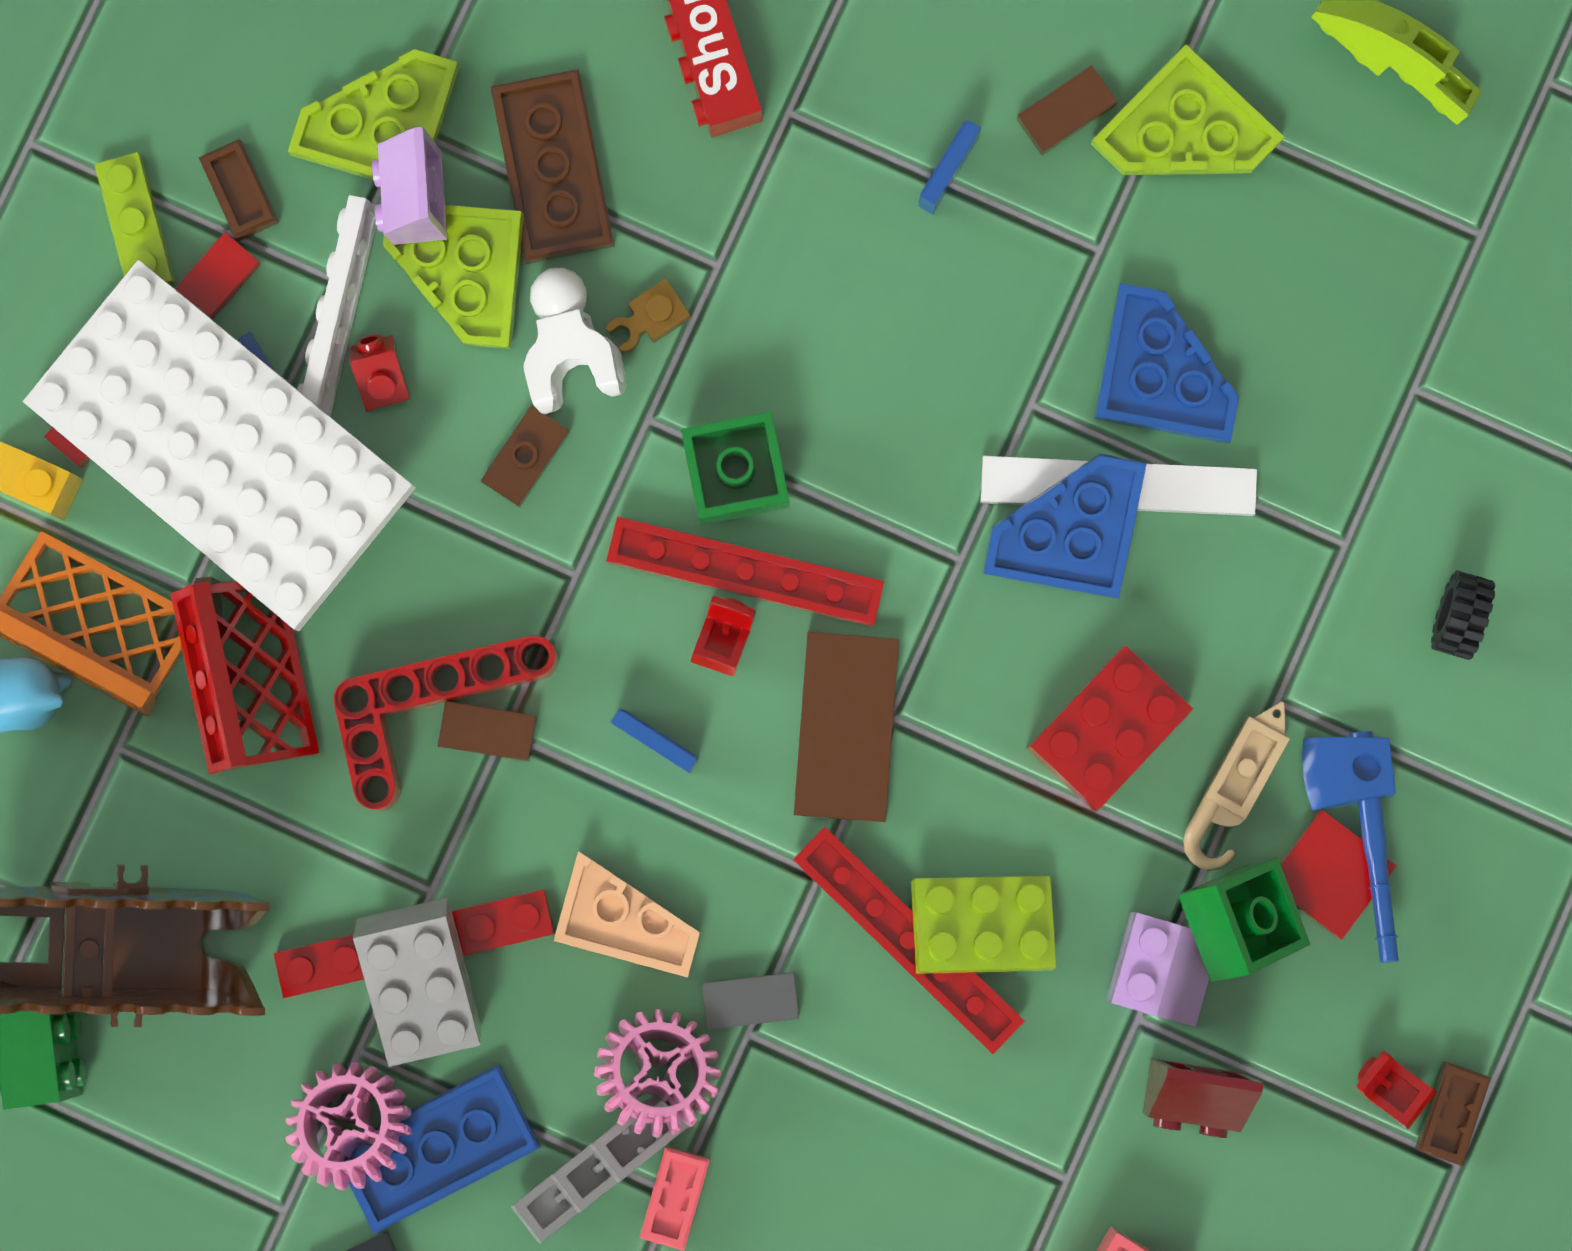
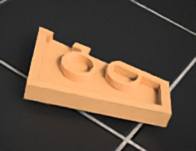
(623, 923)

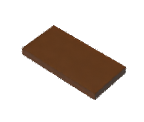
(552, 166)
(846, 727)

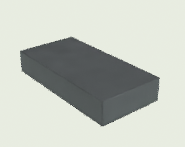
(750, 1000)

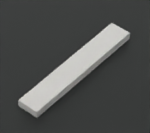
(1163, 487)

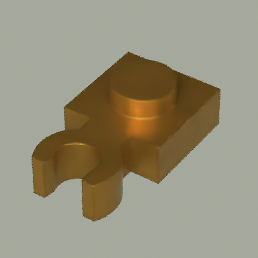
(655, 313)

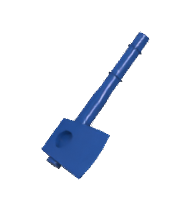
(1360, 772)

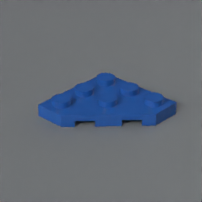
(1161, 372)
(1072, 531)

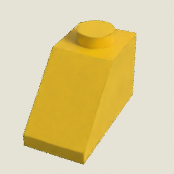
(37, 481)

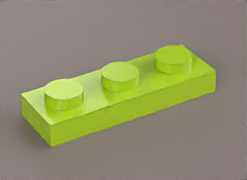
(133, 215)

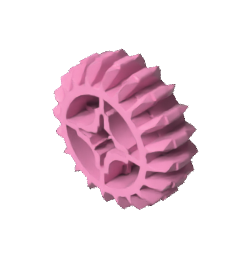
(647, 1055)
(353, 1109)

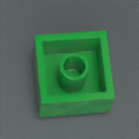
(735, 468)
(1244, 920)
(40, 1058)

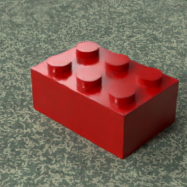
(1109, 728)

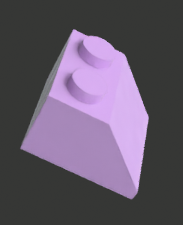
(411, 188)
(1159, 970)

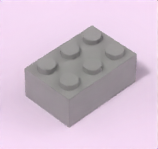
(417, 982)

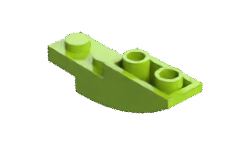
(1388, 37)

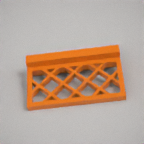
(73, 658)

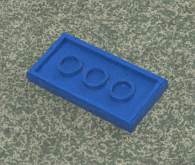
(450, 1147)

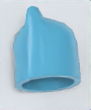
(29, 693)

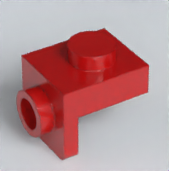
(378, 371)
(723, 635)
(1394, 1089)

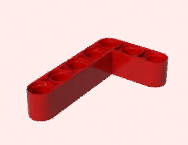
(424, 694)

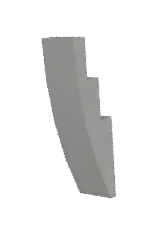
(590, 1174)

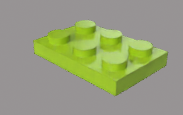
(983, 924)

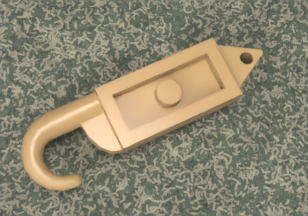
(1237, 782)

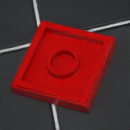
(1329, 874)

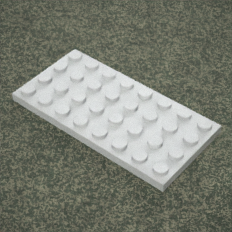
(219, 445)

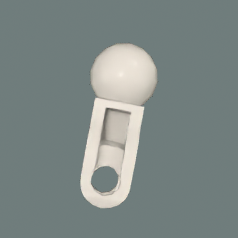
(567, 340)

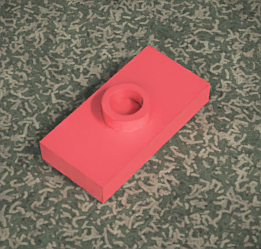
(674, 1198)

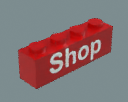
(714, 65)

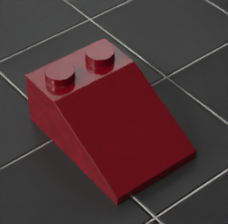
(1199, 1096)

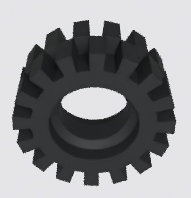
(1463, 615)

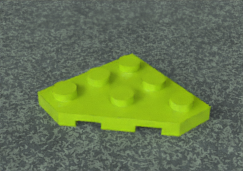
(380, 105)
(1187, 125)
(471, 273)

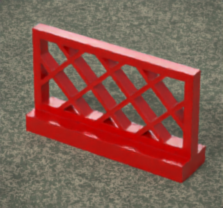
(212, 687)

